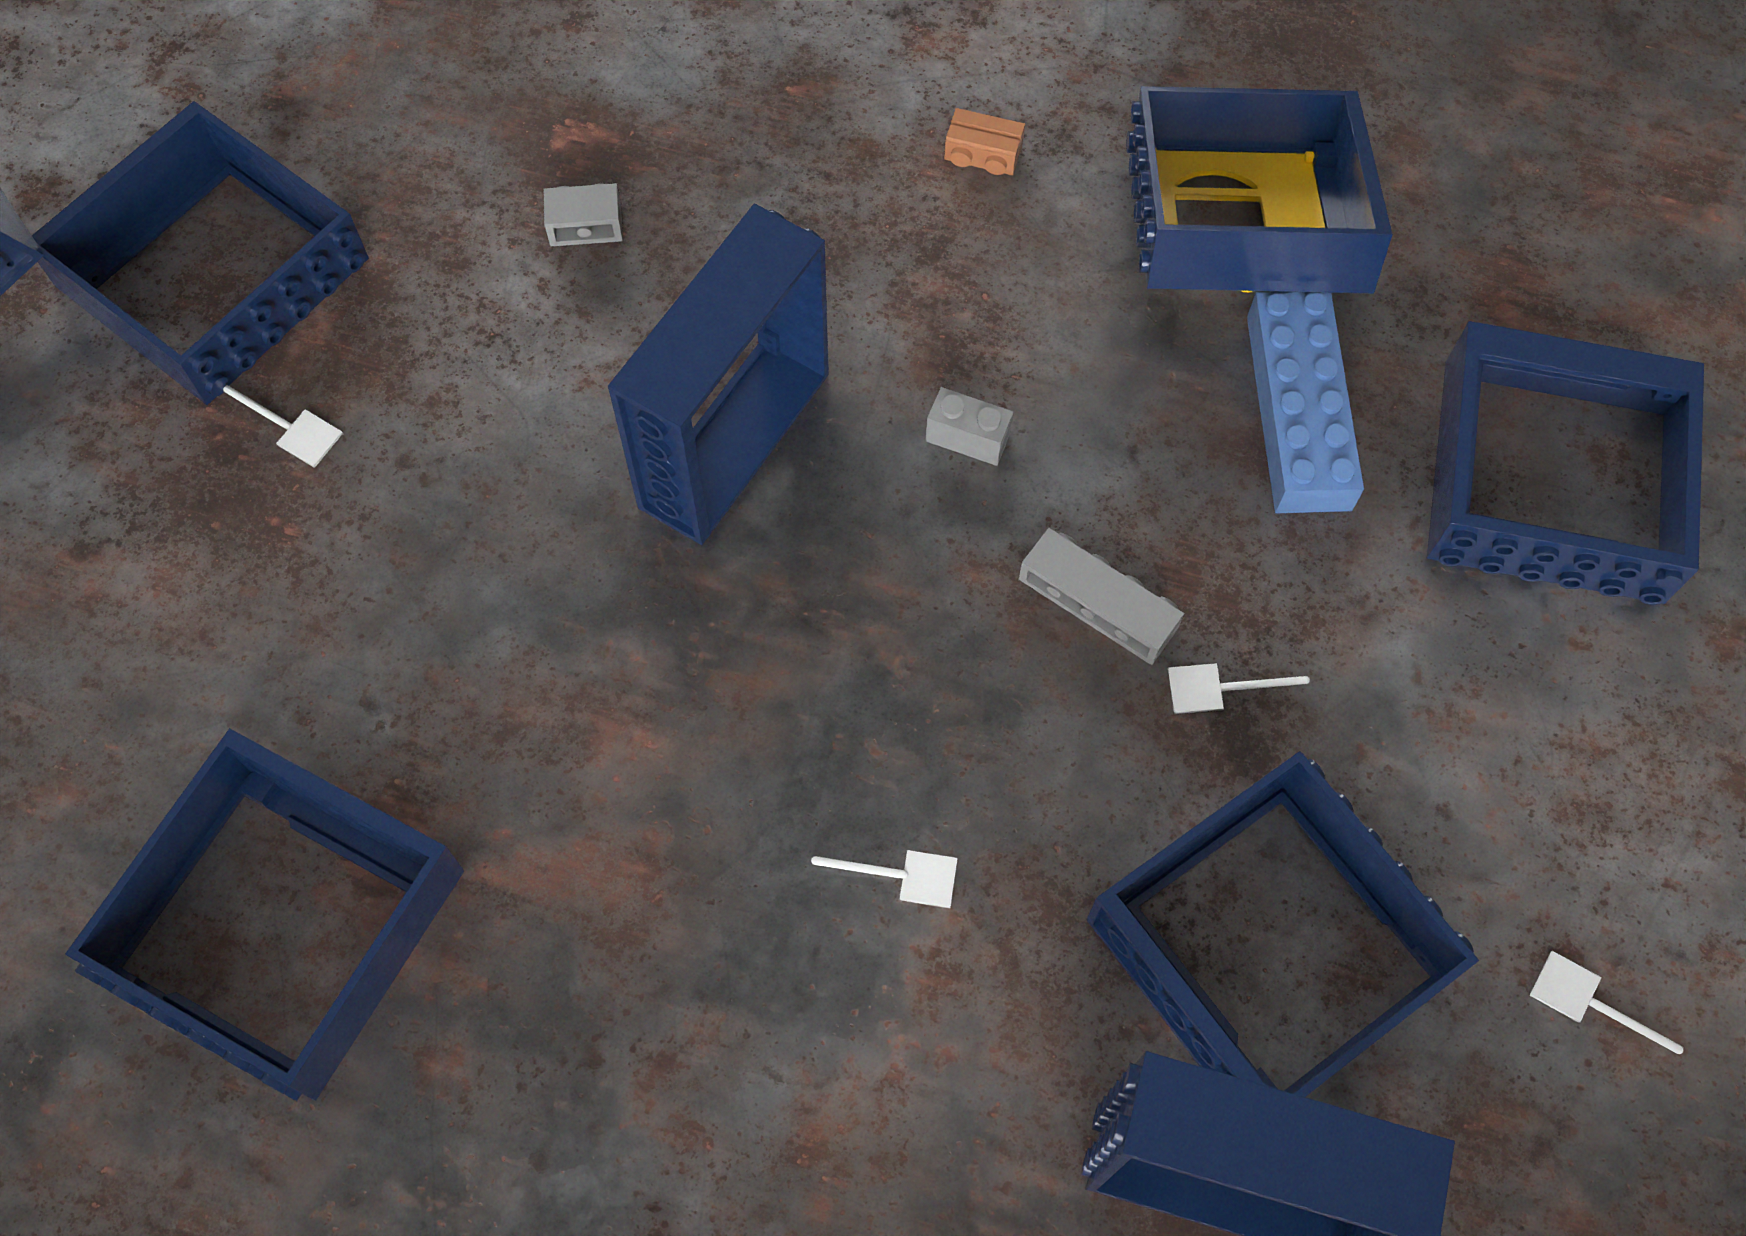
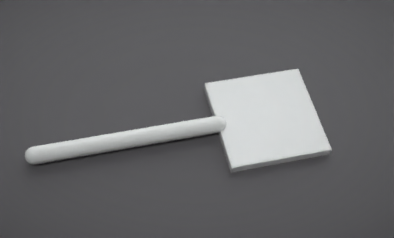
(306, 438)
(1199, 689)
(925, 878)
(1571, 989)

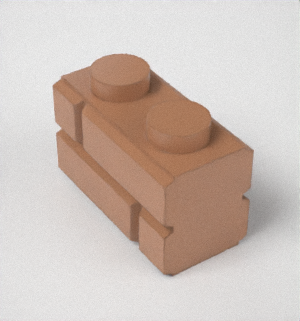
(984, 142)

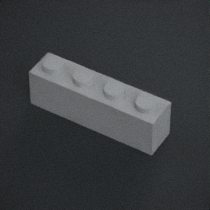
(1101, 595)

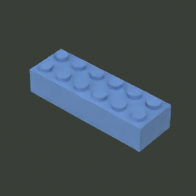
(1304, 403)

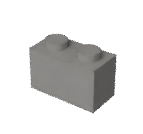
(583, 214)
(969, 426)

